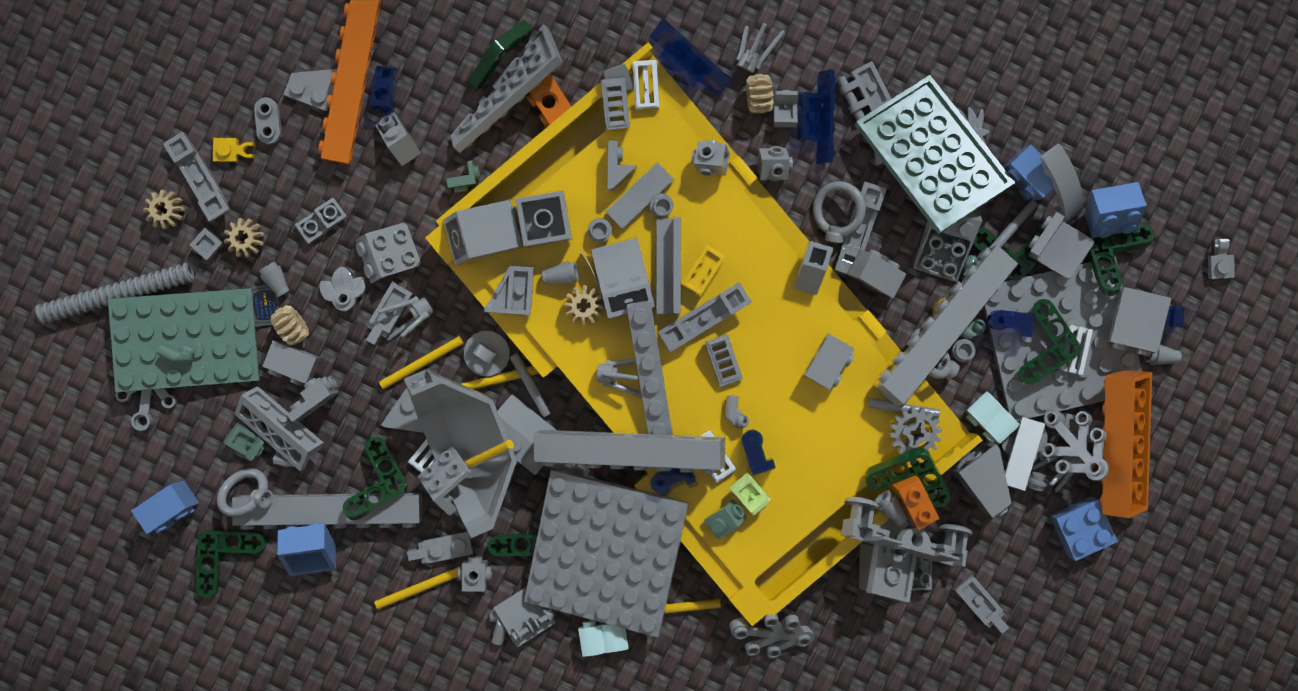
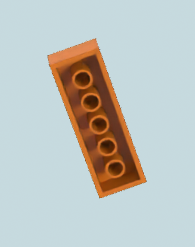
(1127, 442)

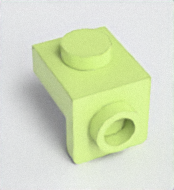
(750, 494)

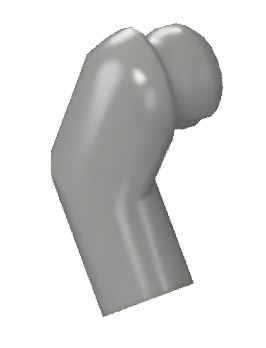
(733, 414)
(499, 631)

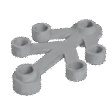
(145, 406)
(1078, 446)
(801, 635)

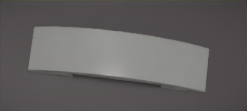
(198, 176)
(1065, 182)
(857, 241)
(704, 317)

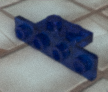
(687, 60)
(817, 116)

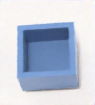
(1028, 174)
(1115, 210)
(164, 507)
(1083, 528)
(306, 549)

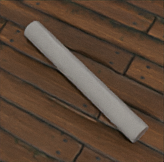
(1015, 224)
(530, 385)
(889, 406)

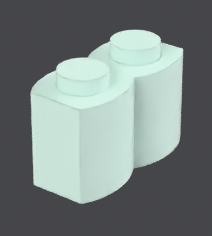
(991, 418)
(601, 638)

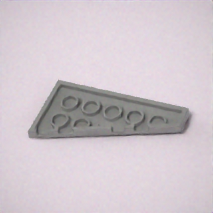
(510, 88)

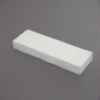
(1023, 453)

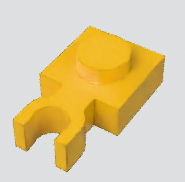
(228, 149)

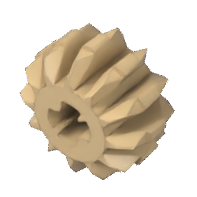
(759, 93)
(157, 215)
(238, 232)
(589, 311)
(289, 325)

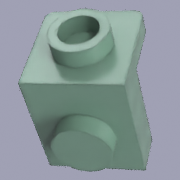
(461, 183)
(245, 441)
(725, 519)

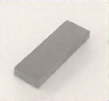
(639, 195)

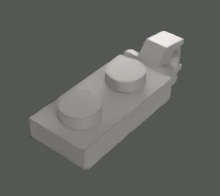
(384, 323)
(442, 548)
(981, 603)

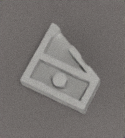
(311, 87)
(513, 292)
(403, 415)

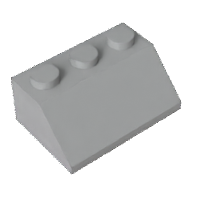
(520, 425)

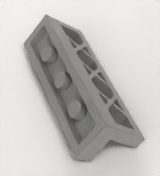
(668, 266)
(275, 417)

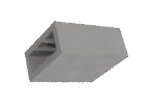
(1138, 321)

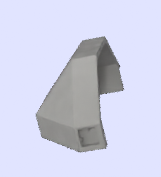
(471, 424)

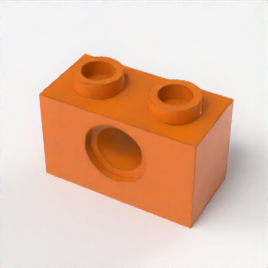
(547, 89)
(915, 502)

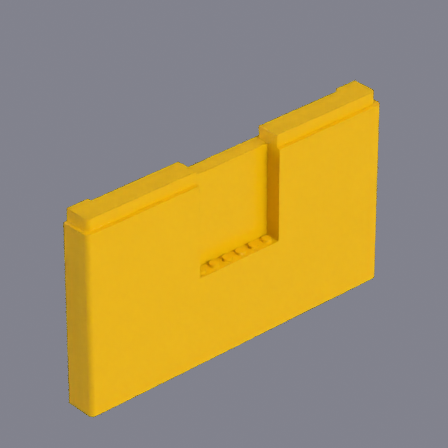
(812, 433)

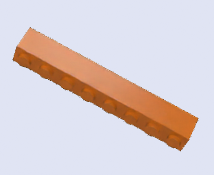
(349, 81)

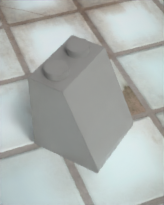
(482, 232)
(985, 479)

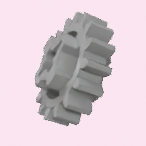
(917, 423)

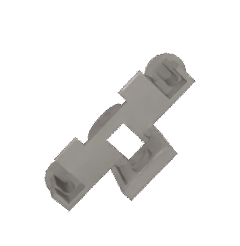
(892, 573)

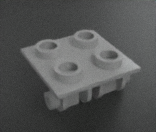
(523, 619)

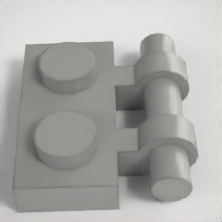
(870, 86)

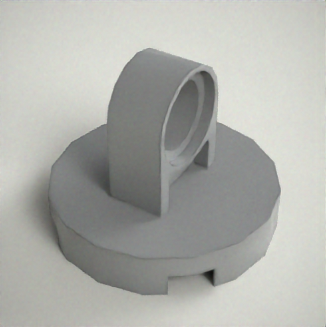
(486, 353)

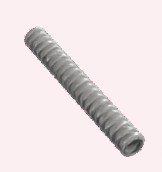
(97, 298)

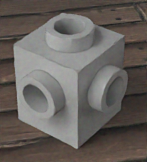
(711, 158)
(774, 163)
(470, 581)

